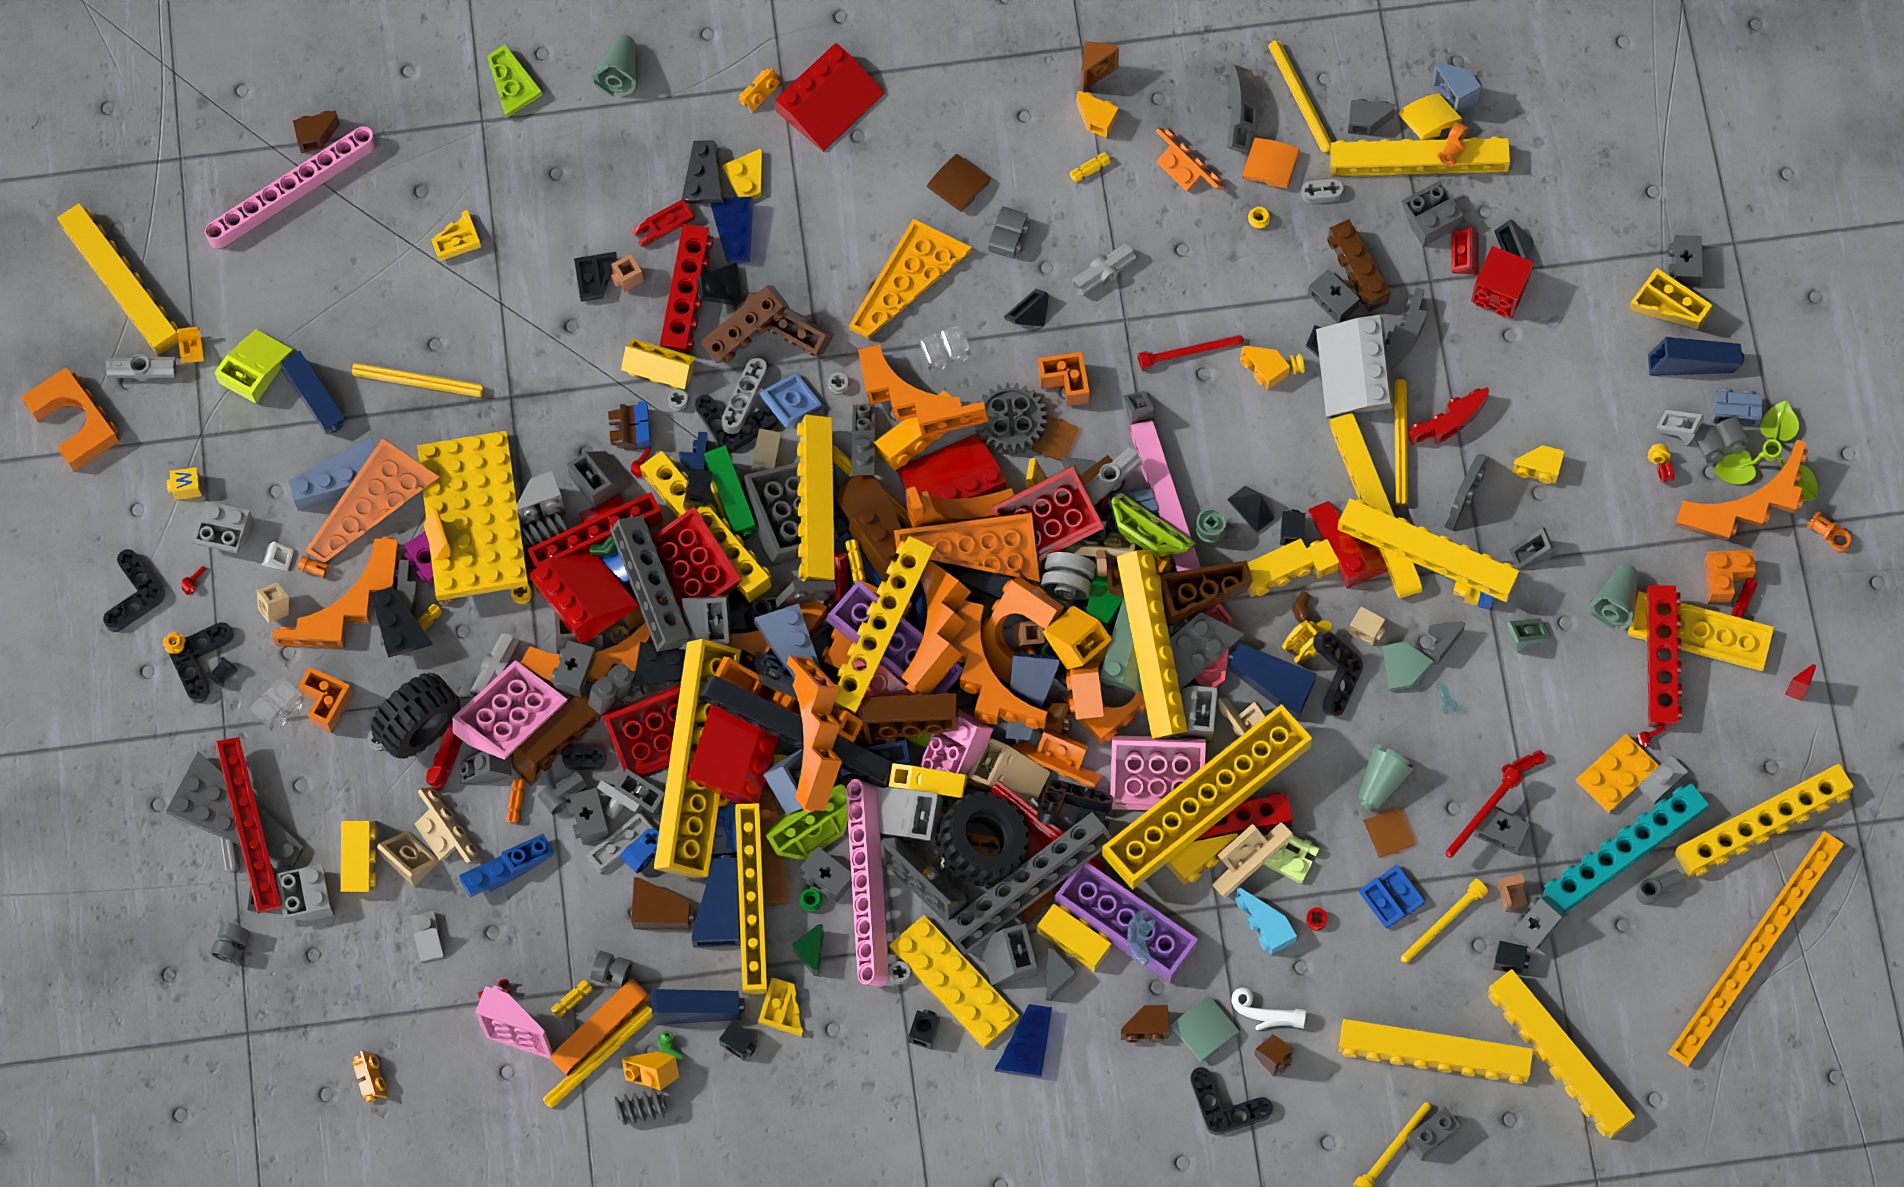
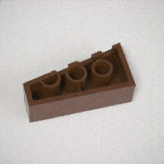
(876, 538)
(1202, 588)
(908, 716)
(554, 737)

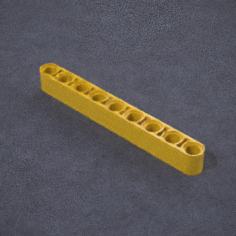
(1370, 490)

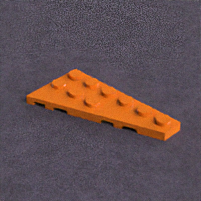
(377, 490)
(985, 544)

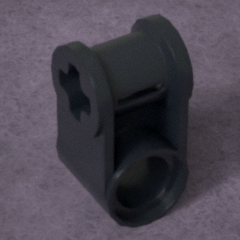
(759, 608)

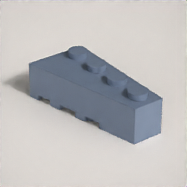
(331, 478)
(786, 635)

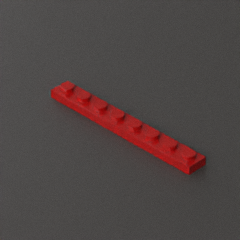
(248, 825)

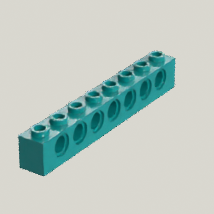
(1687, 797)

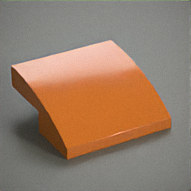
(1271, 163)

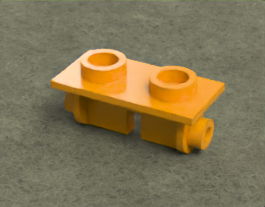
(764, 84)
(368, 1066)

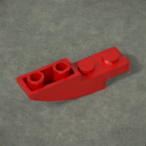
(1457, 415)

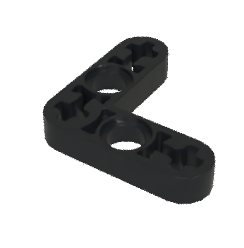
(720, 435)
(141, 596)
(188, 659)
(1335, 699)
(1063, 792)
(1225, 1114)

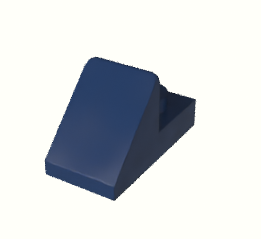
(696, 458)

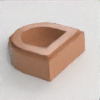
(1101, 563)

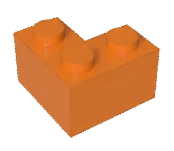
(1065, 371)
(1724, 569)
(1086, 690)
(330, 698)

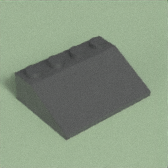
(774, 508)
(922, 878)

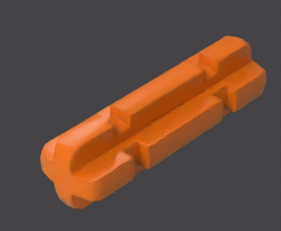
(515, 801)

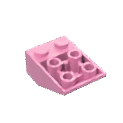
(957, 749)

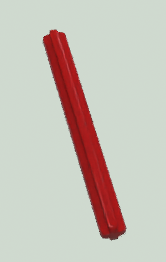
(1030, 814)

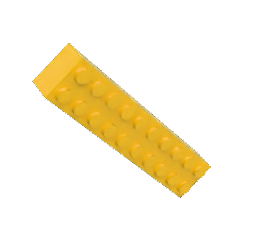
(1206, 797)
(688, 807)

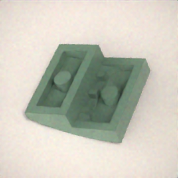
(1204, 1028)

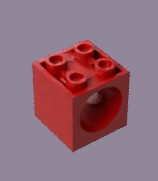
(1501, 282)

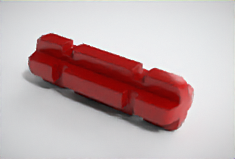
(1744, 598)
(1526, 762)

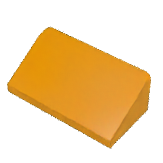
(436, 535)

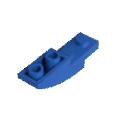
(507, 867)

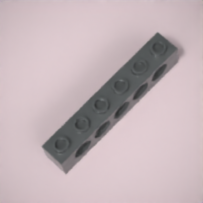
(636, 547)

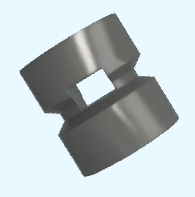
(230, 944)
(611, 969)

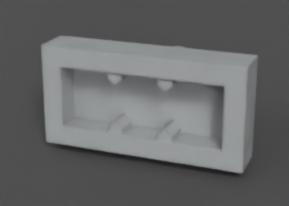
(1662, 779)
(618, 800)

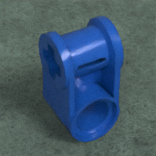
(640, 852)

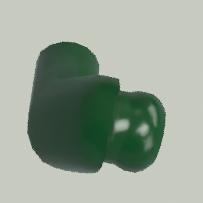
(608, 548)

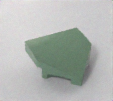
(1404, 665)

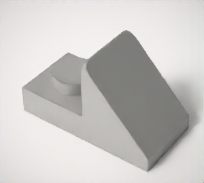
(1680, 424)
(427, 936)

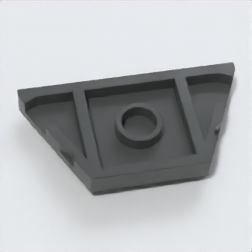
(1467, 489)
(1199, 644)

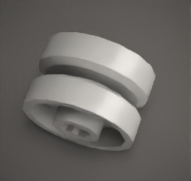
(1068, 576)

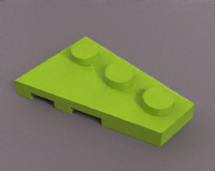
(512, 81)

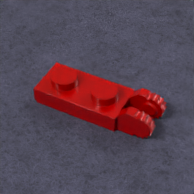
(664, 222)
(444, 759)

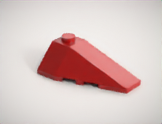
(1356, 558)

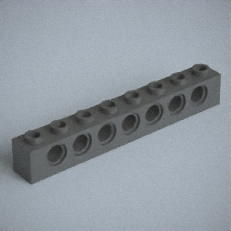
(1027, 883)

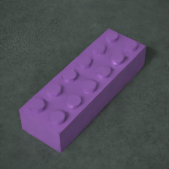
(903, 645)
(1109, 910)

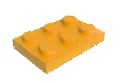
(1617, 773)

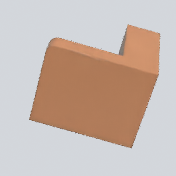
(1512, 892)

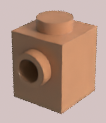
(626, 273)
(1028, 634)

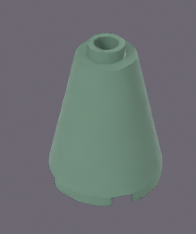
(617, 68)
(1617, 598)
(1382, 777)

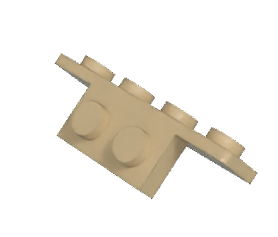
(1243, 721)
(442, 830)
(1248, 854)

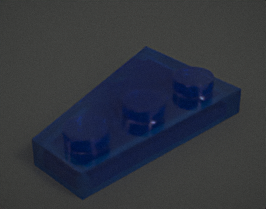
(735, 227)
(1027, 1047)

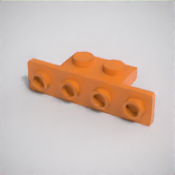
(1183, 165)
(1061, 756)

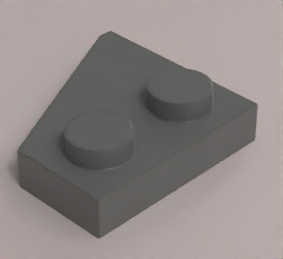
(805, 591)

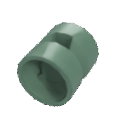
(1210, 527)

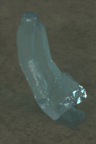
(1137, 933)

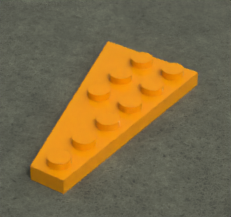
(913, 267)

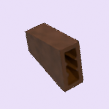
(659, 908)

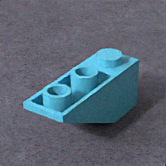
(1270, 924)

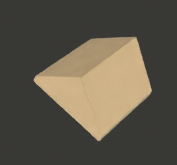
(408, 857)

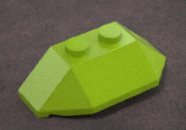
(1147, 530)
(803, 831)

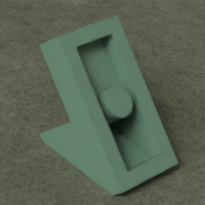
(1526, 632)

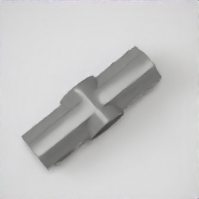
(1103, 269)
(155, 367)
(1121, 467)
(495, 662)

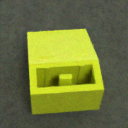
(252, 365)

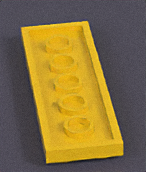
(1711, 634)
(954, 981)

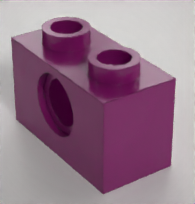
(416, 551)

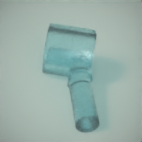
(1445, 699)

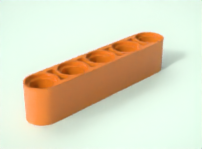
(600, 1026)

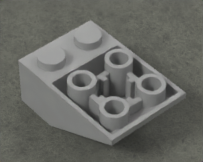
(909, 813)

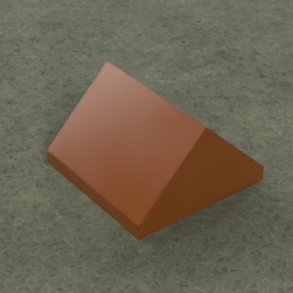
(1098, 62)

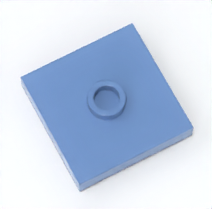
(791, 400)

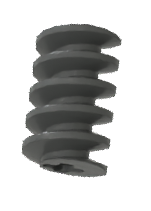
(543, 532)
(640, 1107)

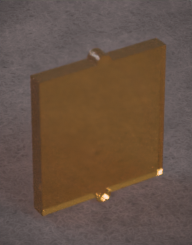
(1056, 440)
(1389, 832)

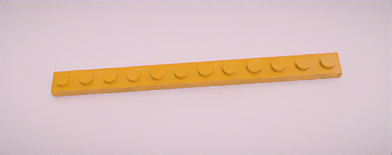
(1755, 949)

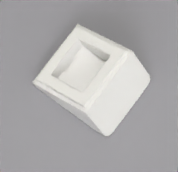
(278, 556)

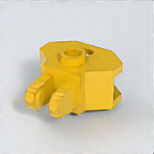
(1302, 637)

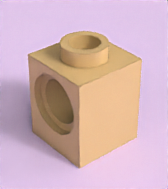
(273, 602)
(1367, 626)

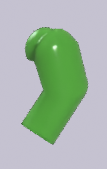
(666, 1046)

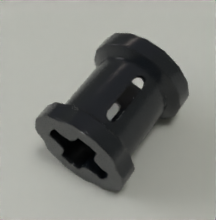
(222, 671)

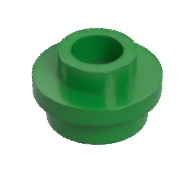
(810, 893)

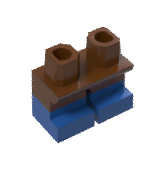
(634, 425)

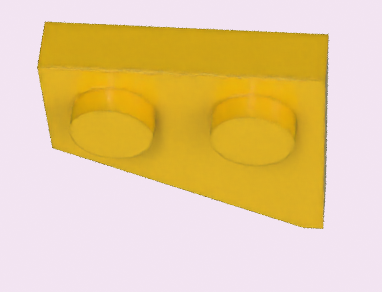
(745, 174)
(456, 238)
(780, 1008)

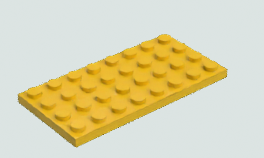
(477, 514)

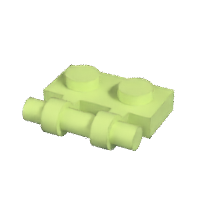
(1291, 864)

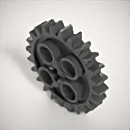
(1031, 416)

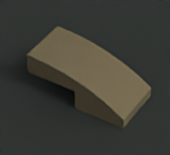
(766, 450)

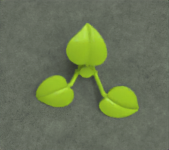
(1779, 424)

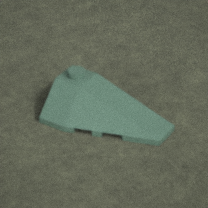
(1120, 662)

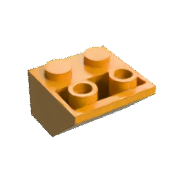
(1076, 637)

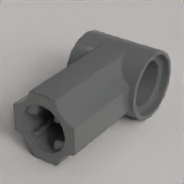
(557, 796)
(1661, 886)

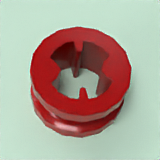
(1665, 472)
(1316, 927)

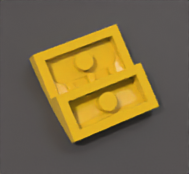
(1429, 116)

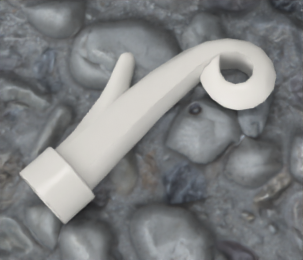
(1272, 1017)

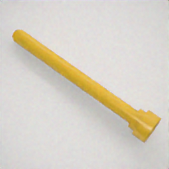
(1475, 891)
(1368, 1180)

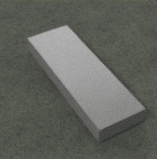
(610, 849)

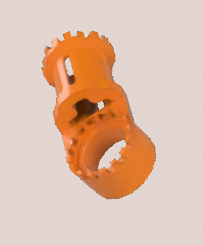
(1454, 145)
(1829, 531)

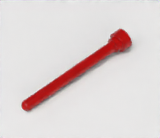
(1147, 359)
(1510, 779)

